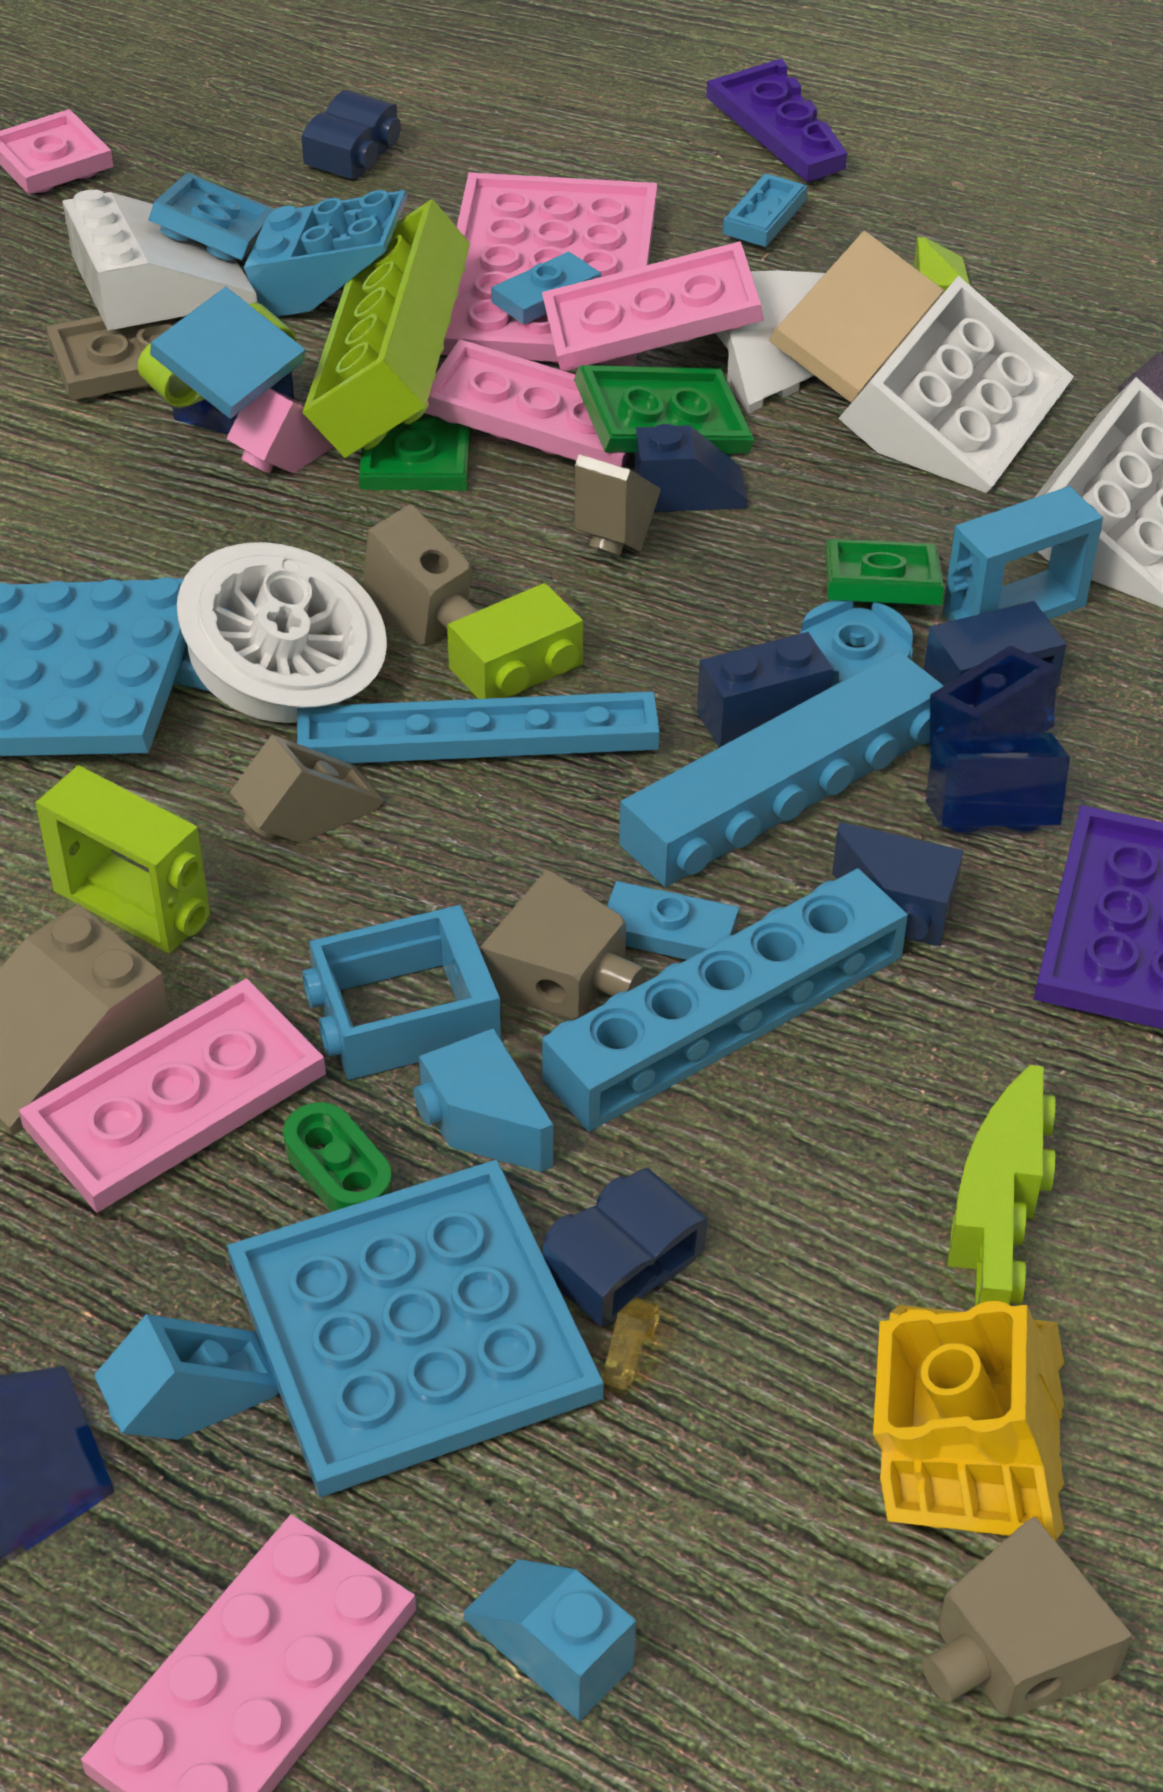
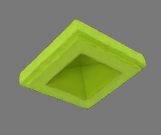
(938, 263)

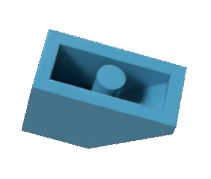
(484, 1103)
(183, 1377)
(557, 1632)

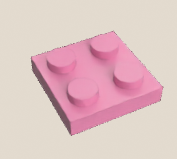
(52, 152)

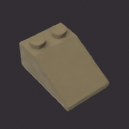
(69, 1004)

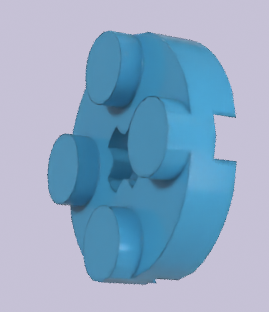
(875, 631)

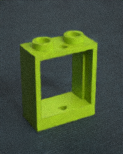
(102, 816)

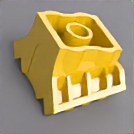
(970, 1418)

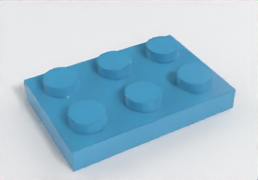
(210, 216)

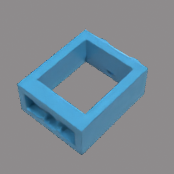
(990, 541)
(389, 952)

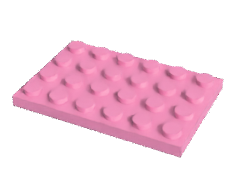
(528, 222)

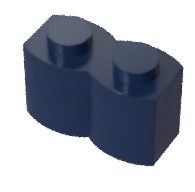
(350, 134)
(624, 1244)

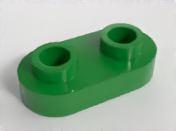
(343, 1164)

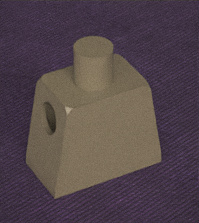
(416, 576)
(560, 950)
(1025, 1628)

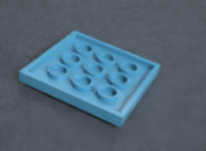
(86, 665)
(412, 1326)

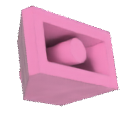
(277, 434)

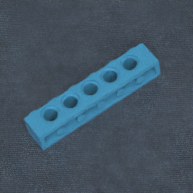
(721, 998)

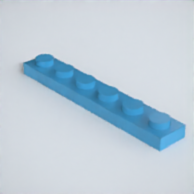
(481, 727)

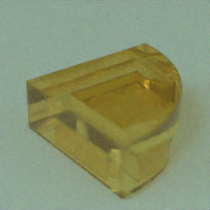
(633, 1325)

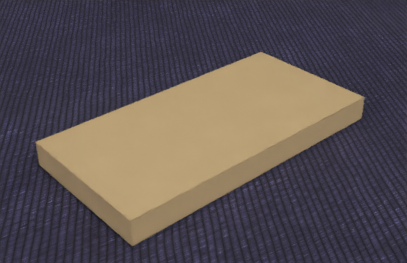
(856, 316)

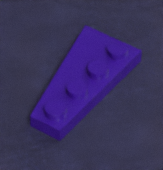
(778, 117)

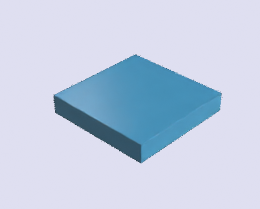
(227, 352)

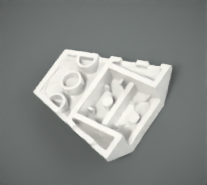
(756, 364)

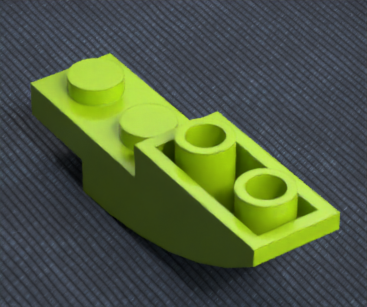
(1003, 1188)

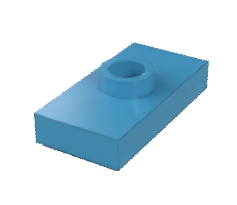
(765, 210)
(523, 295)
(671, 921)

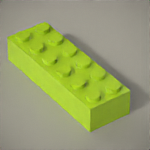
(389, 334)

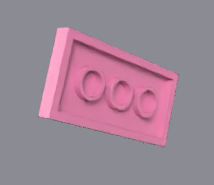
(652, 306)
(516, 402)
(171, 1094)
(255, 1672)

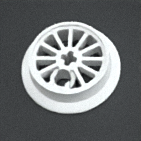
(270, 653)

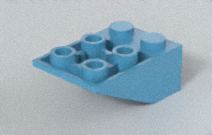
(319, 248)

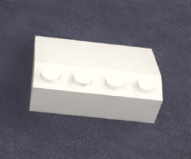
(138, 270)
(958, 392)
(1121, 475)

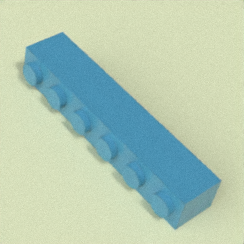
(777, 769)

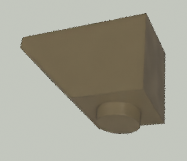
(612, 505)
(301, 792)

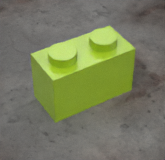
(515, 643)

